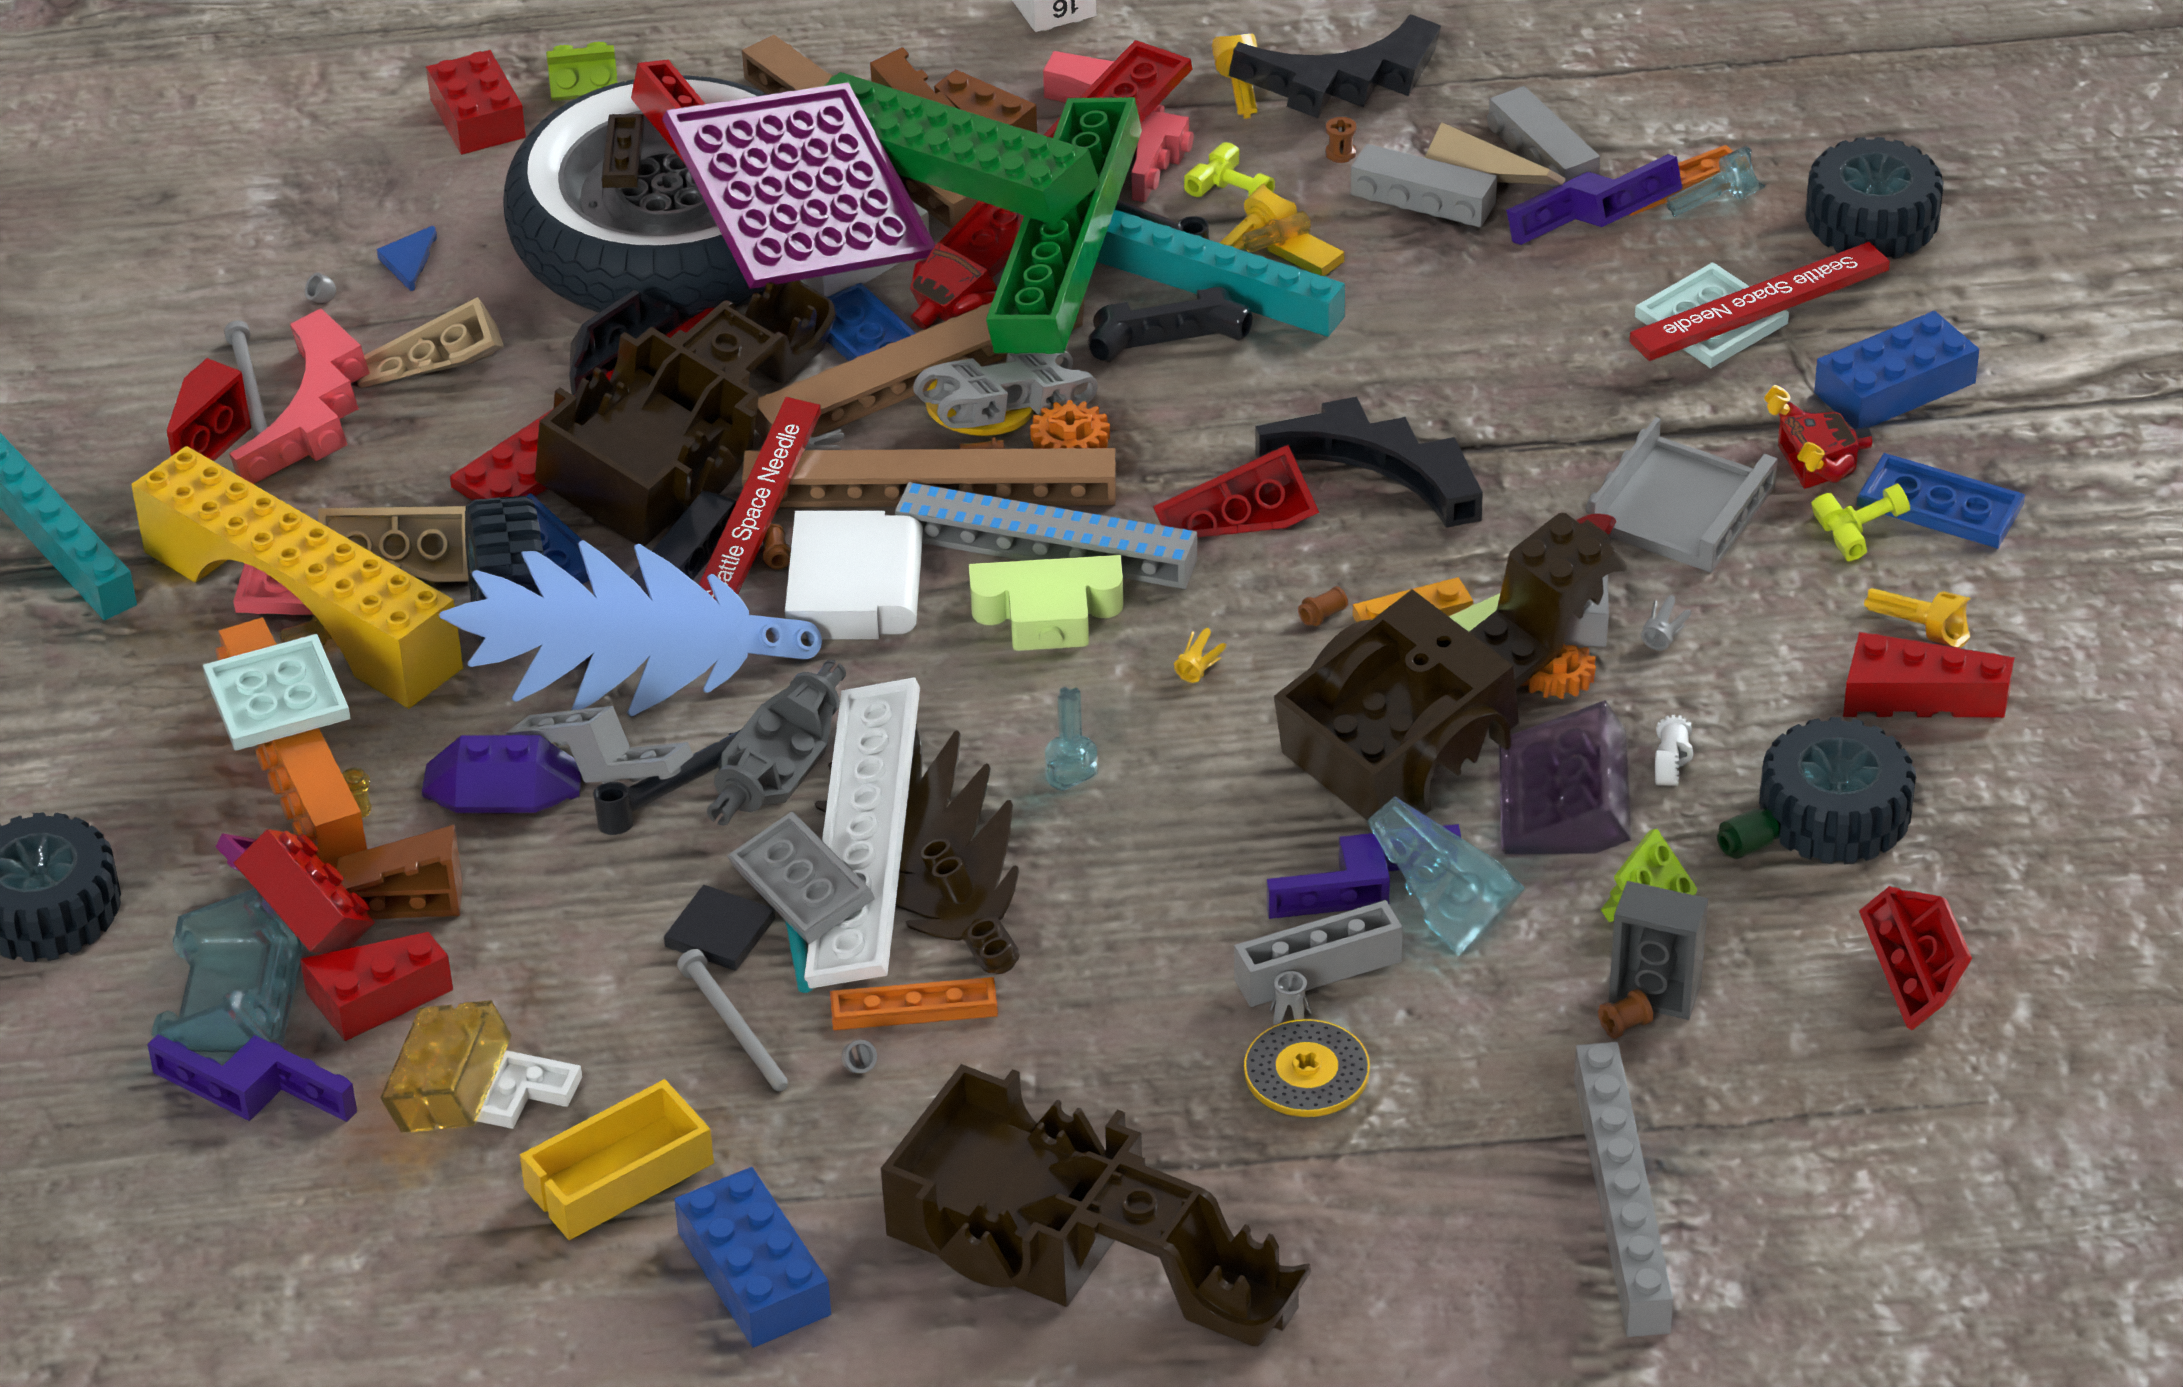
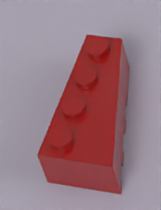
(1925, 679)

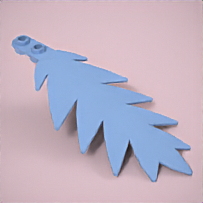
(675, 628)

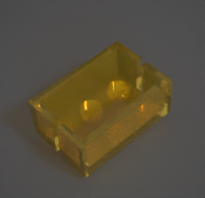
(447, 1063)

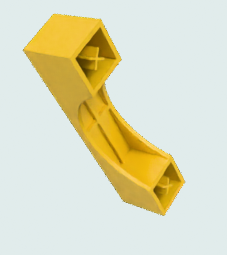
(378, 615)

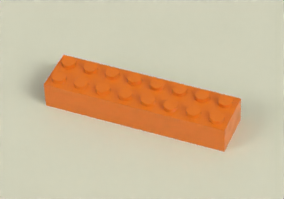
(303, 769)

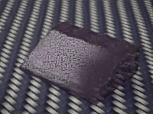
(1566, 785)

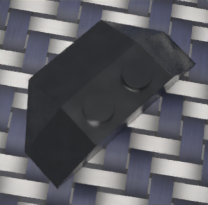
(599, 337)

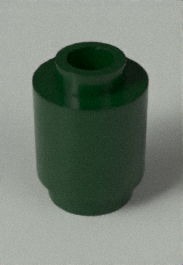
(1747, 832)

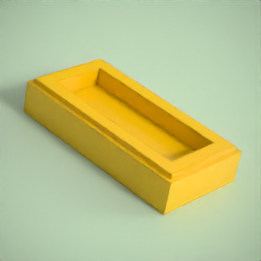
(1309, 254)

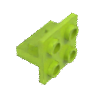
(580, 69)
(1651, 865)

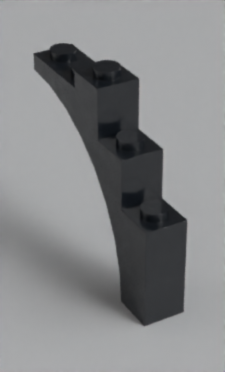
(1349, 75)
(1388, 447)

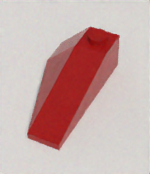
(1247, 499)

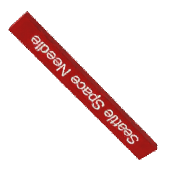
(1758, 301)
(762, 494)

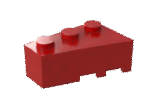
(376, 981)

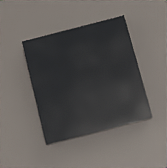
(720, 927)

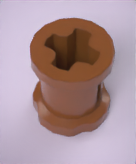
(1341, 139)
(1625, 1013)

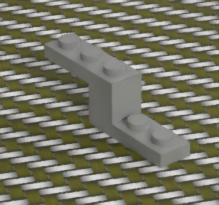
(602, 746)

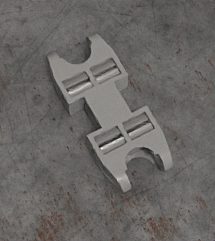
(987, 392)

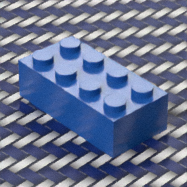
(1896, 370)
(752, 1257)

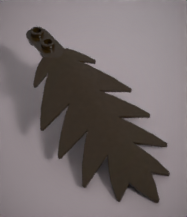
(947, 872)

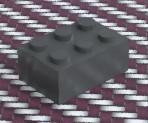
(1659, 947)

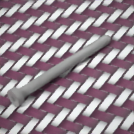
(237, 334)
(693, 965)

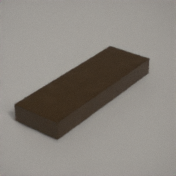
(623, 151)

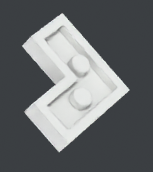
(526, 1078)

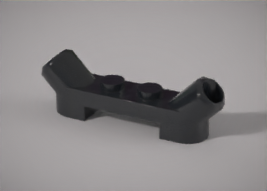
(1125, 328)

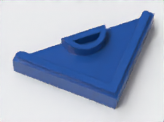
(408, 255)

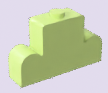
(1047, 598)

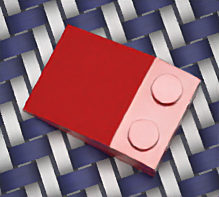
(209, 410)

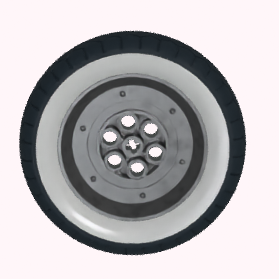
(611, 241)

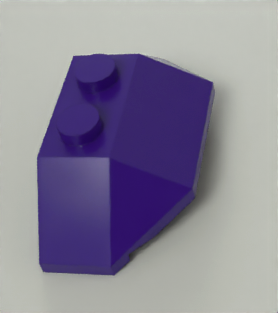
(501, 775)

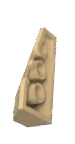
(1470, 152)
(441, 344)
(415, 539)

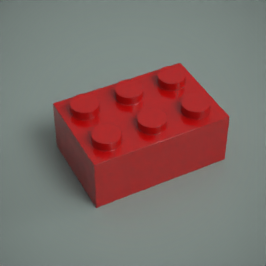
(476, 102)
(304, 891)

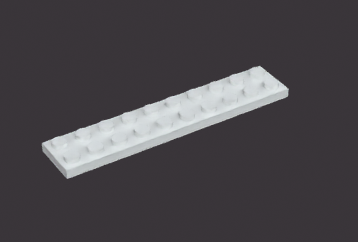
(867, 824)

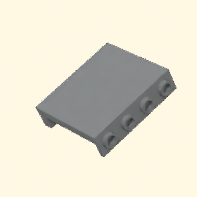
(1681, 499)

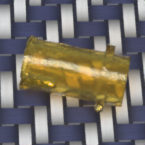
(358, 784)

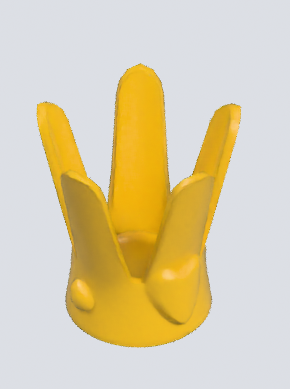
(1191, 664)

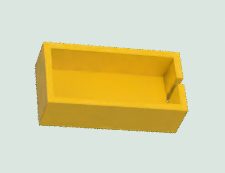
(617, 1159)

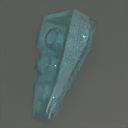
(1451, 878)

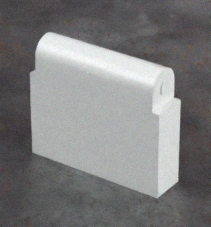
(854, 573)

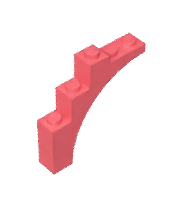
(1163, 135)
(324, 397)

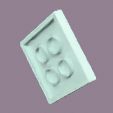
(1700, 288)
(276, 692)

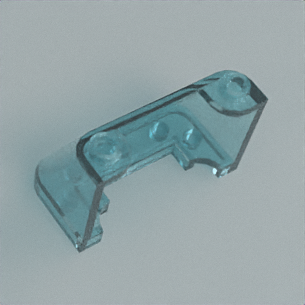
(238, 975)

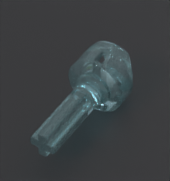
(1734, 176)
(1070, 756)

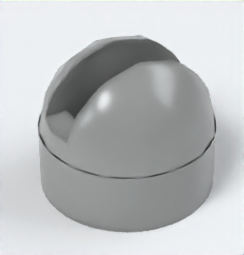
(320, 288)
(866, 1054)

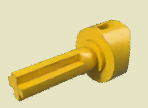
(1243, 92)
(1260, 208)
(1943, 617)

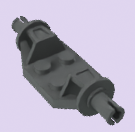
(777, 745)

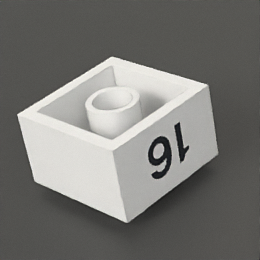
(1046, 14)

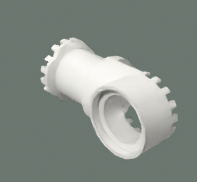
(1673, 750)

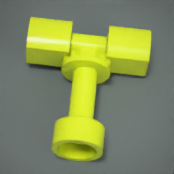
(1221, 172)
(1848, 523)

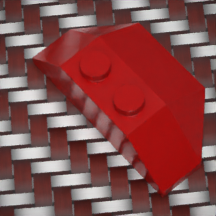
(1917, 950)

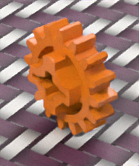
(1070, 427)
(1567, 673)

